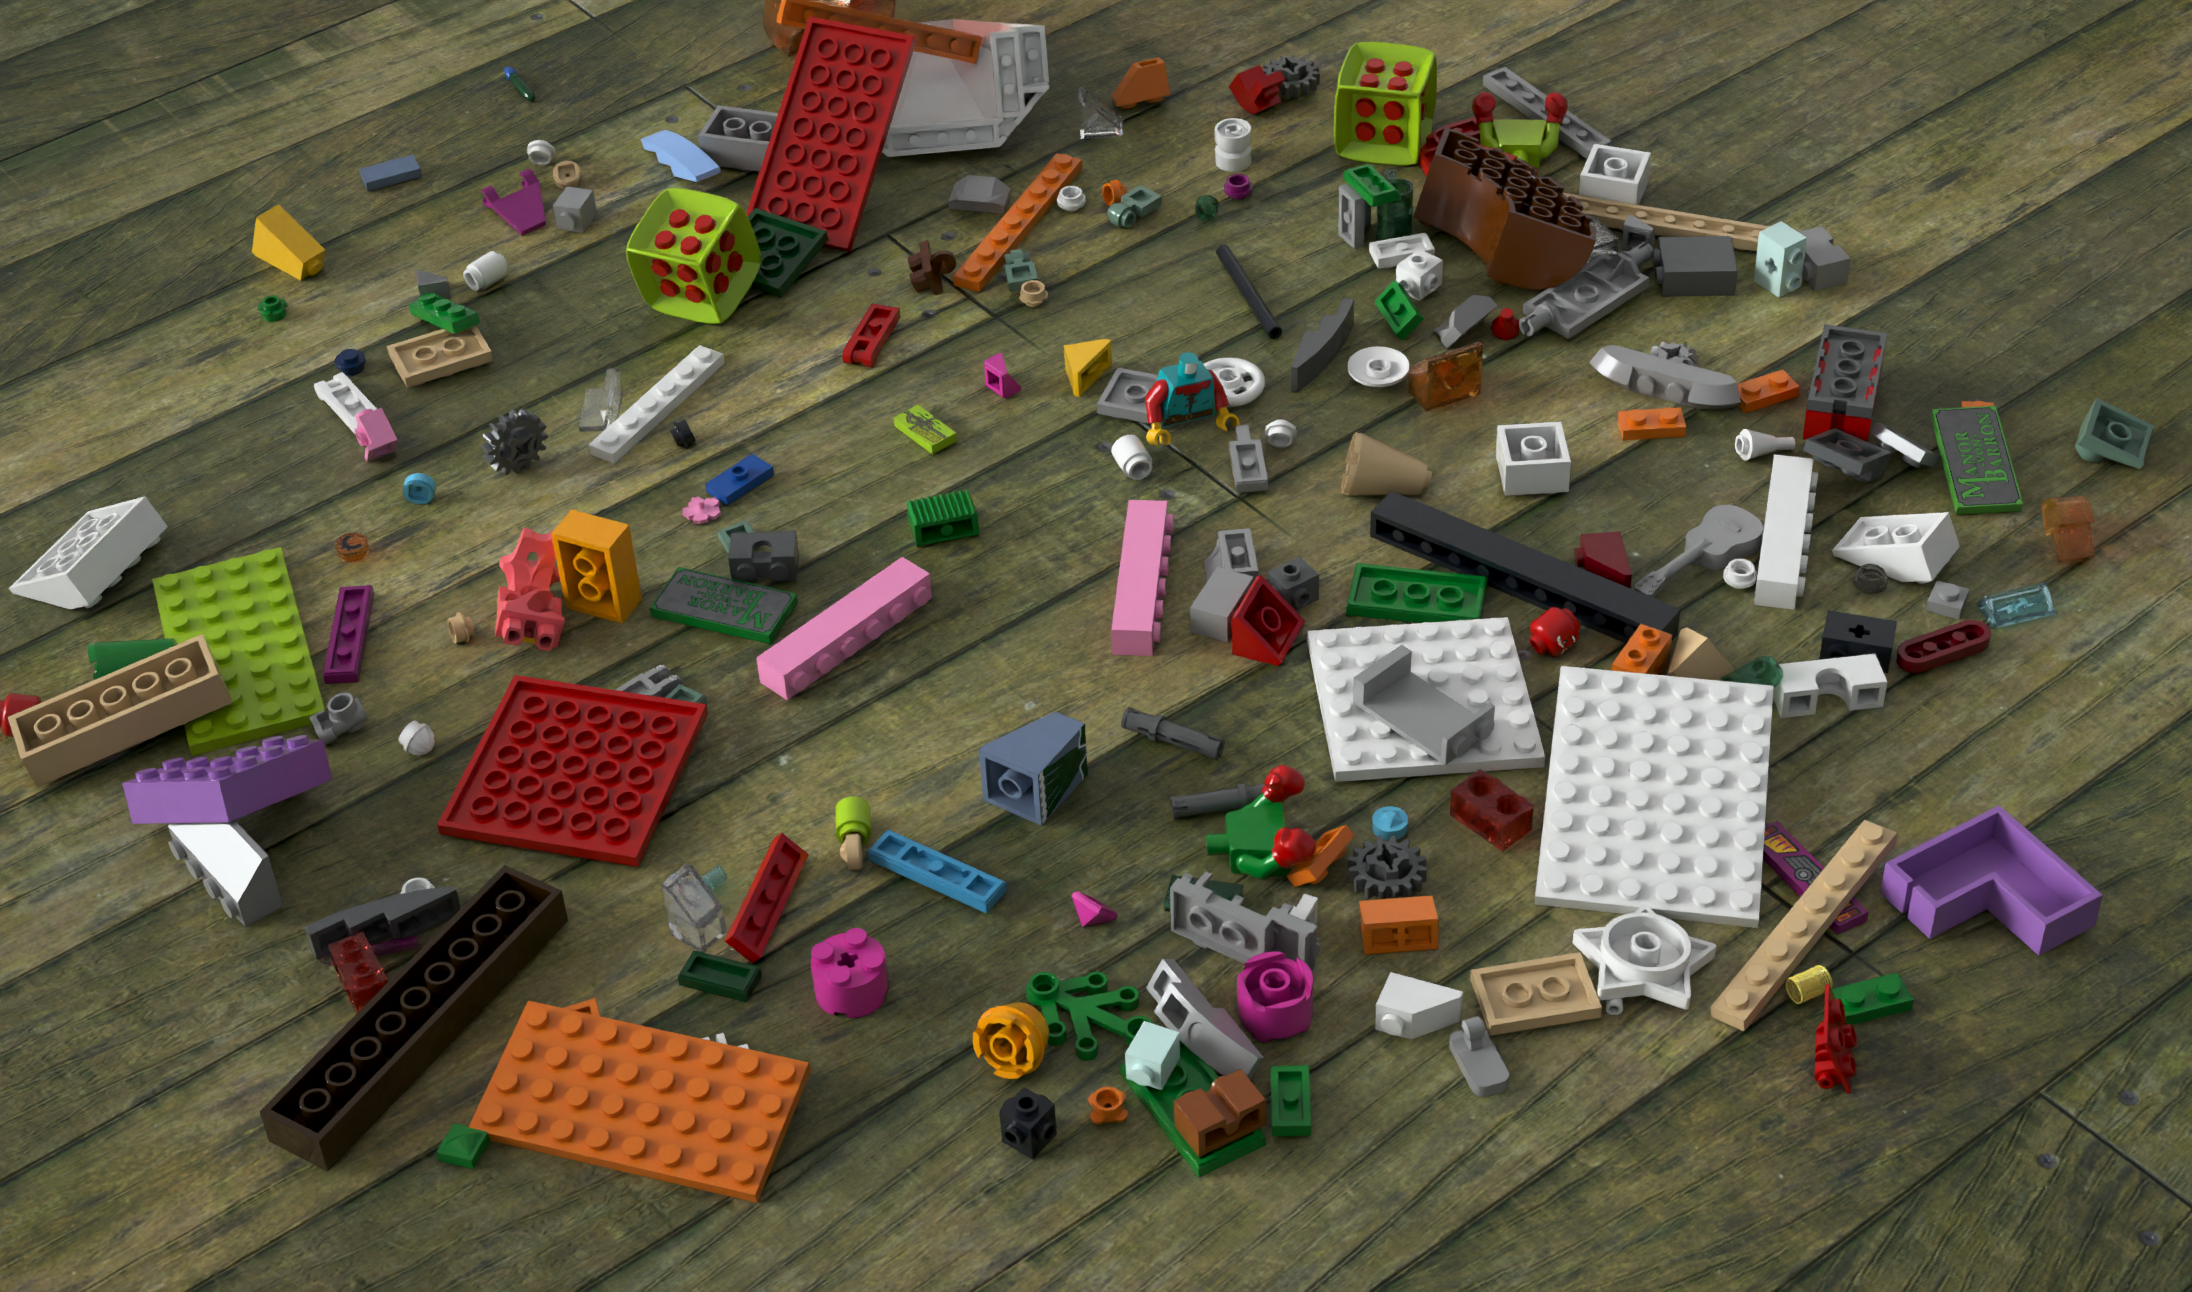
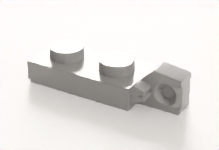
(1247, 462)

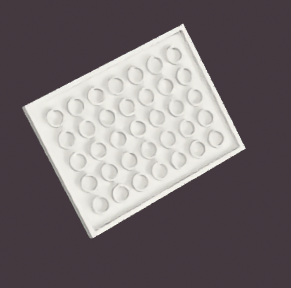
(1656, 796)

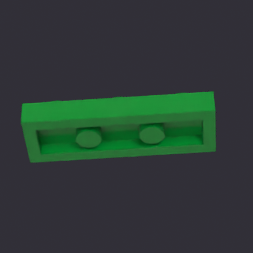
(443, 313)

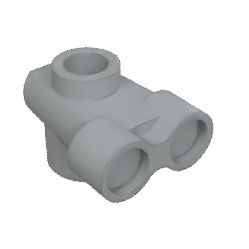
(343, 716)

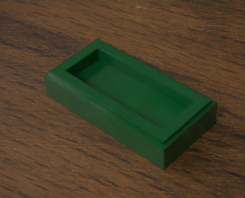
(719, 976)

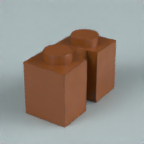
(1221, 1114)

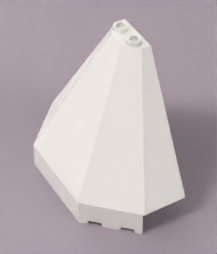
(968, 104)

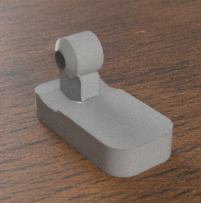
(1479, 1058)

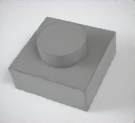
(1947, 599)

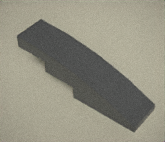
(1321, 347)
(386, 918)

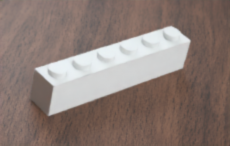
(1784, 531)

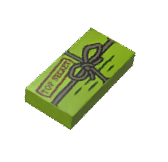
(925, 429)

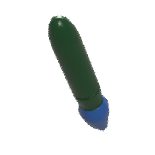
(512, 75)

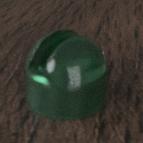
(1210, 207)

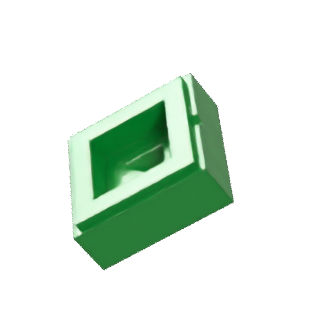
(463, 1146)

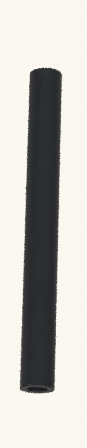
(1249, 292)

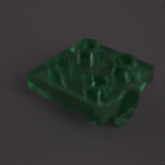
(1395, 218)

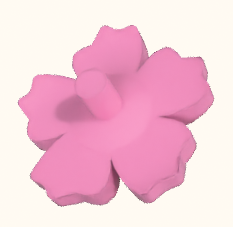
(702, 510)

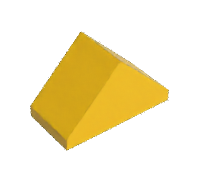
(1086, 363)

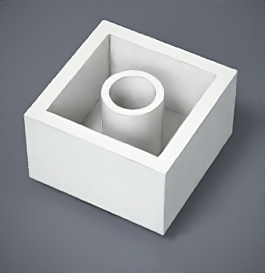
(1615, 174)
(1533, 458)

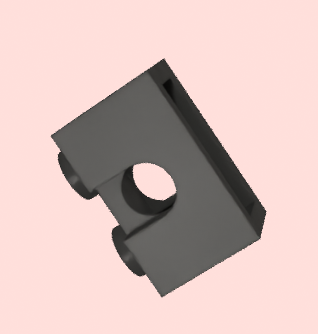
(779, 564)

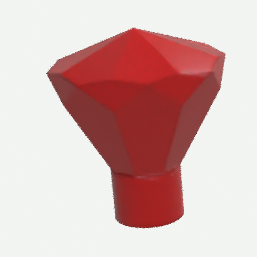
(1505, 325)

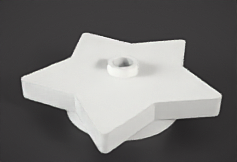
(1644, 957)

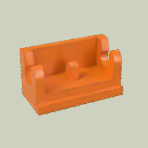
(1398, 925)

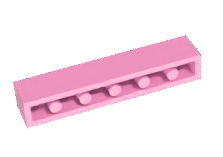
(1141, 579)
(844, 628)

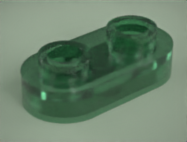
(1760, 671)

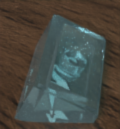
(2017, 606)

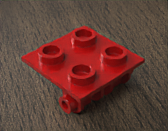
(1834, 1046)

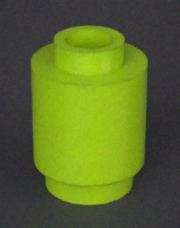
(853, 817)

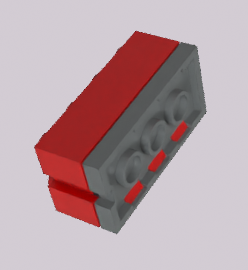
(1845, 381)

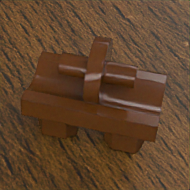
(929, 267)

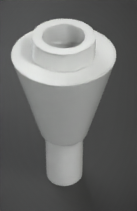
(1755, 444)

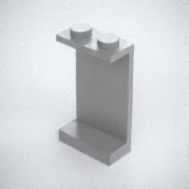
(1418, 709)

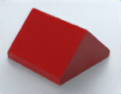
(1264, 625)

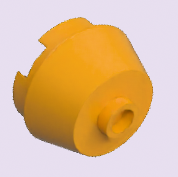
(1011, 1039)

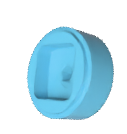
(419, 488)
(1390, 822)

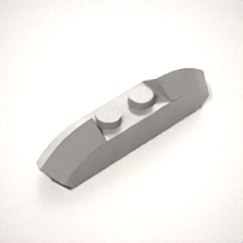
(1666, 378)

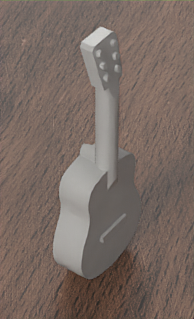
(1721, 537)

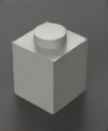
(575, 209)

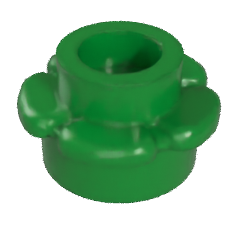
(272, 308)

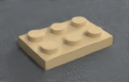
(439, 355)
(1535, 993)

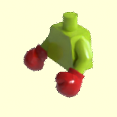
(1523, 138)

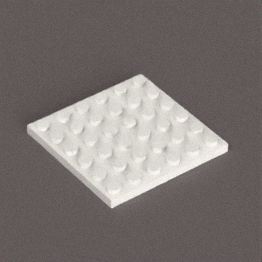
(1463, 659)

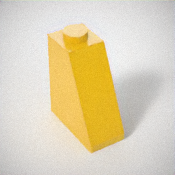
(286, 244)

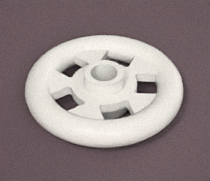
(1231, 373)

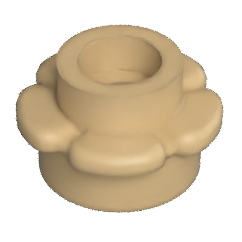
(1033, 293)
(460, 628)

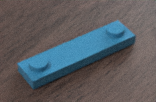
(937, 871)

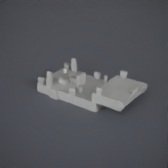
(1238, 930)

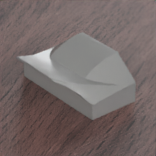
(980, 195)
(1465, 318)
(1233, 552)

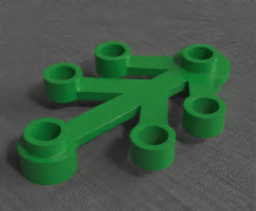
(1047, 992)

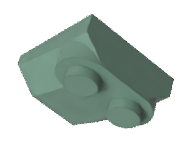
(2113, 435)

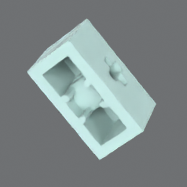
(1780, 259)

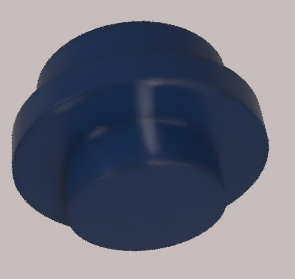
(350, 362)

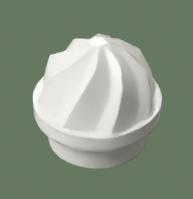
(417, 738)

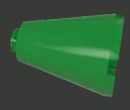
(119, 654)

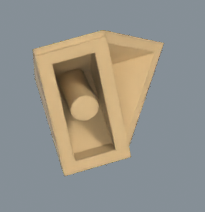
(1697, 658)

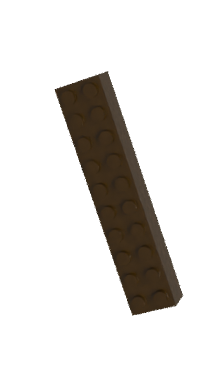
(413, 1018)

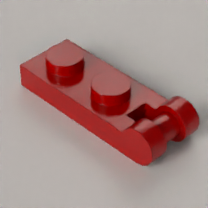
(871, 335)

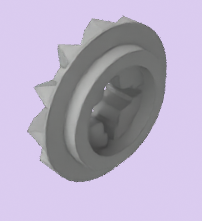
(1676, 352)

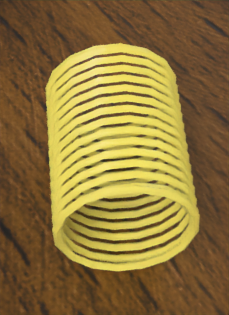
(1812, 984)

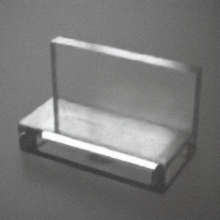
(603, 405)

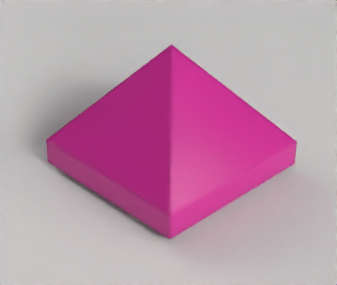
(1091, 910)

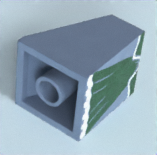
(1035, 766)

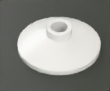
(1378, 366)

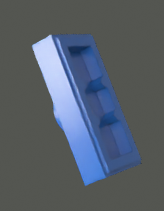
(739, 479)

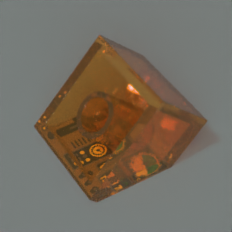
(1447, 377)

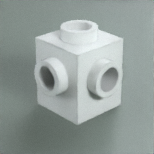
(1420, 274)

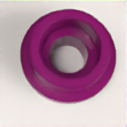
(1238, 186)

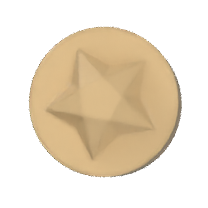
(567, 174)
(852, 852)

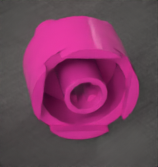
(849, 974)
(1275, 996)

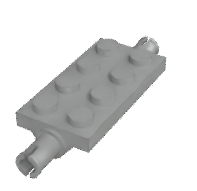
(1589, 294)

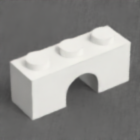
(1853, 678)

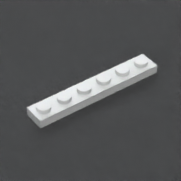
(656, 404)

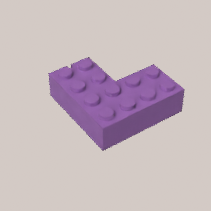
(226, 785)
(1994, 868)

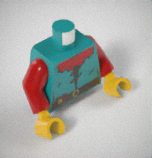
(1184, 395)

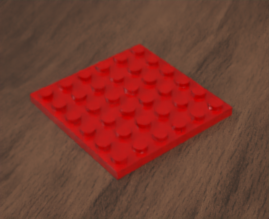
(574, 770)

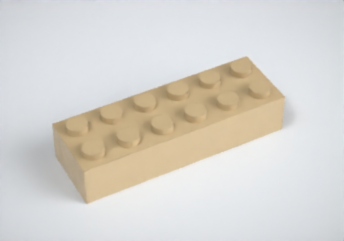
(119, 710)

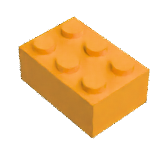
(597, 566)

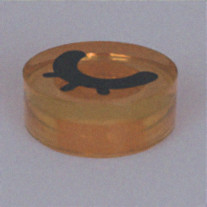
(352, 547)

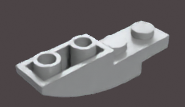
(1201, 1028)

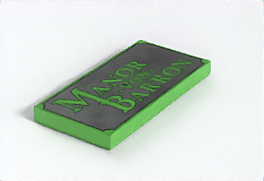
(1976, 460)

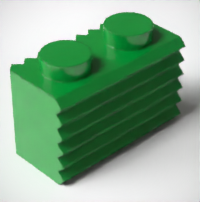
(942, 518)

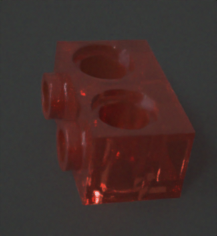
(1491, 809)
(357, 969)

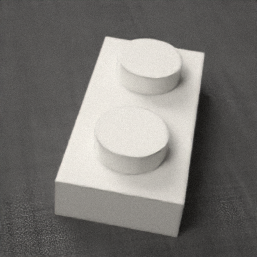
(1392, 251)

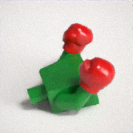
(1257, 833)

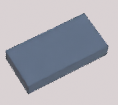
(390, 173)

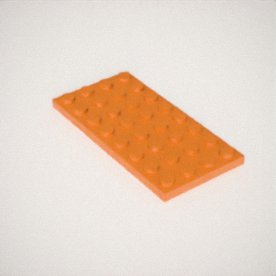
(642, 1100)

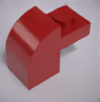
(1256, 90)

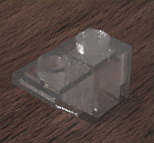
(693, 909)

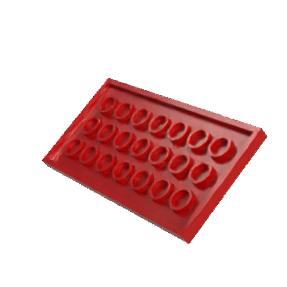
(833, 127)

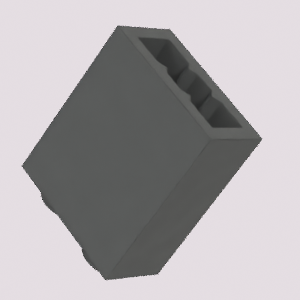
(1695, 266)

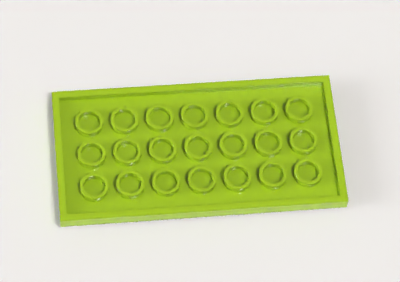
(257, 640)

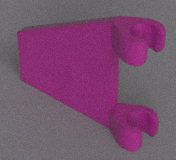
(520, 209)

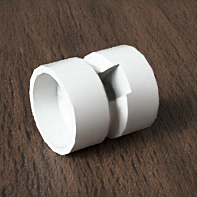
(1233, 145)

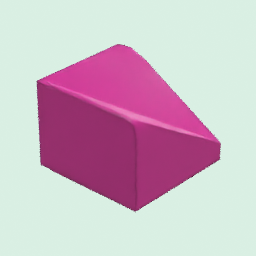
(997, 377)

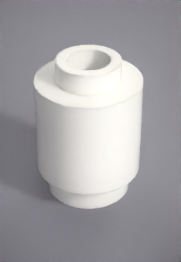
(486, 271)
(1132, 457)

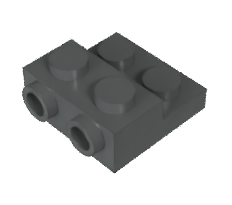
(1849, 454)

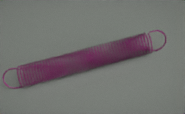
(391, 941)

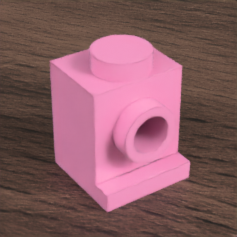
(375, 433)

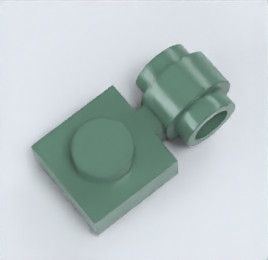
(1136, 202)
(1018, 269)

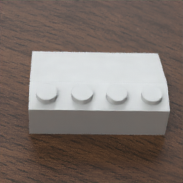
(92, 555)

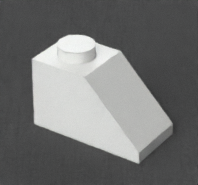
(1416, 1007)

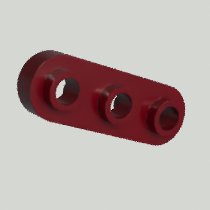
(1943, 646)

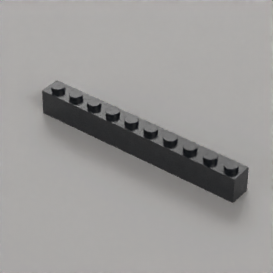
(1518, 569)

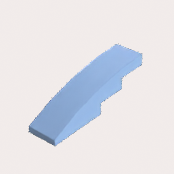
(682, 155)

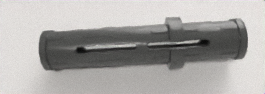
(1160, 729)
(1215, 800)

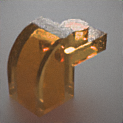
(2070, 523)

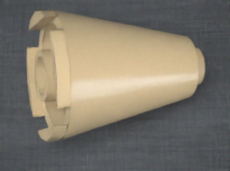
(1379, 469)

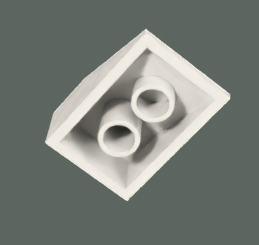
(1903, 545)

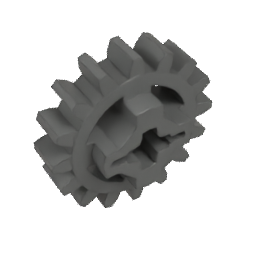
(1298, 75)
(514, 441)
(1387, 869)

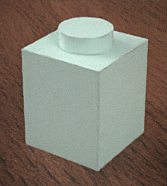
(1152, 1055)

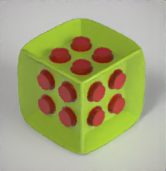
(1385, 103)
(694, 255)

